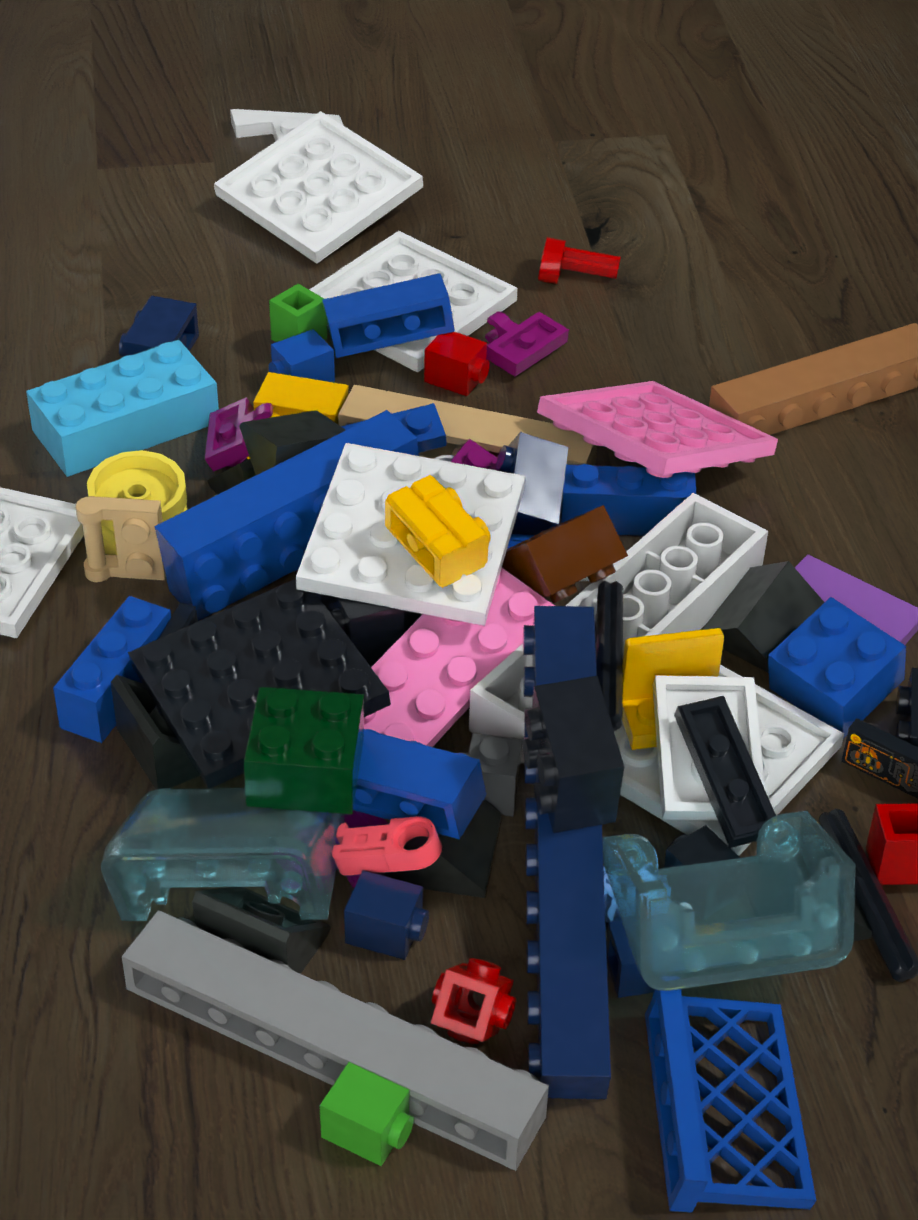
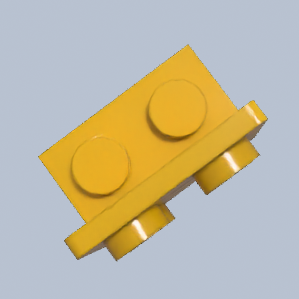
(665, 655)

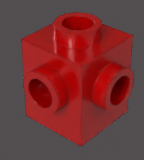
(456, 1006)

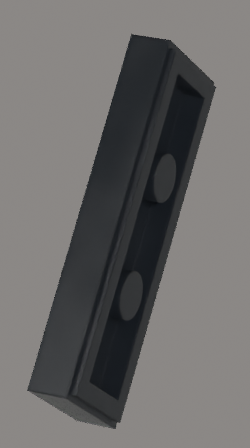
(725, 769)

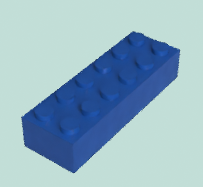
(262, 524)

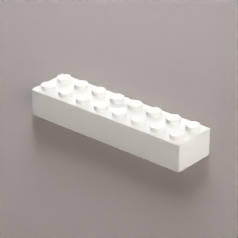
(669, 584)

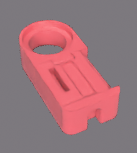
(381, 847)

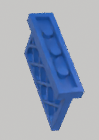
(681, 1111)

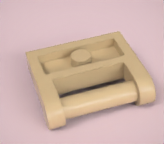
(134, 534)

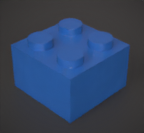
(837, 666)

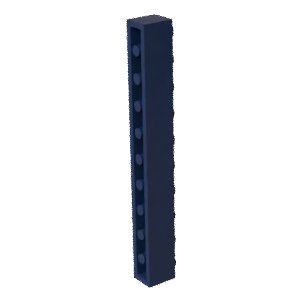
(568, 895)

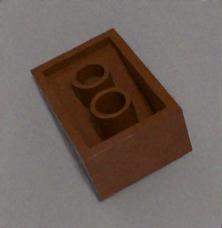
(567, 554)

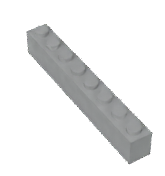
(321, 1030)

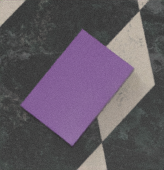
(875, 605)

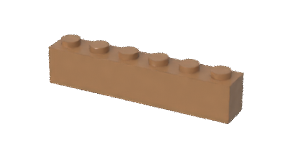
(822, 382)

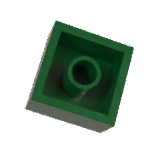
(304, 750)

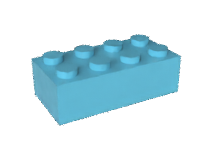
(122, 406)

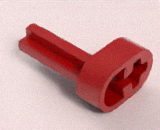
(559, 257)

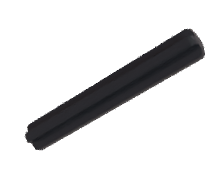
(610, 648)
(878, 911)

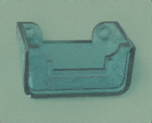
(218, 842)
(738, 915)

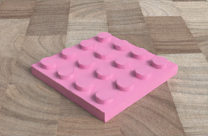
(656, 428)

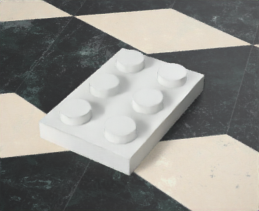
(680, 784)

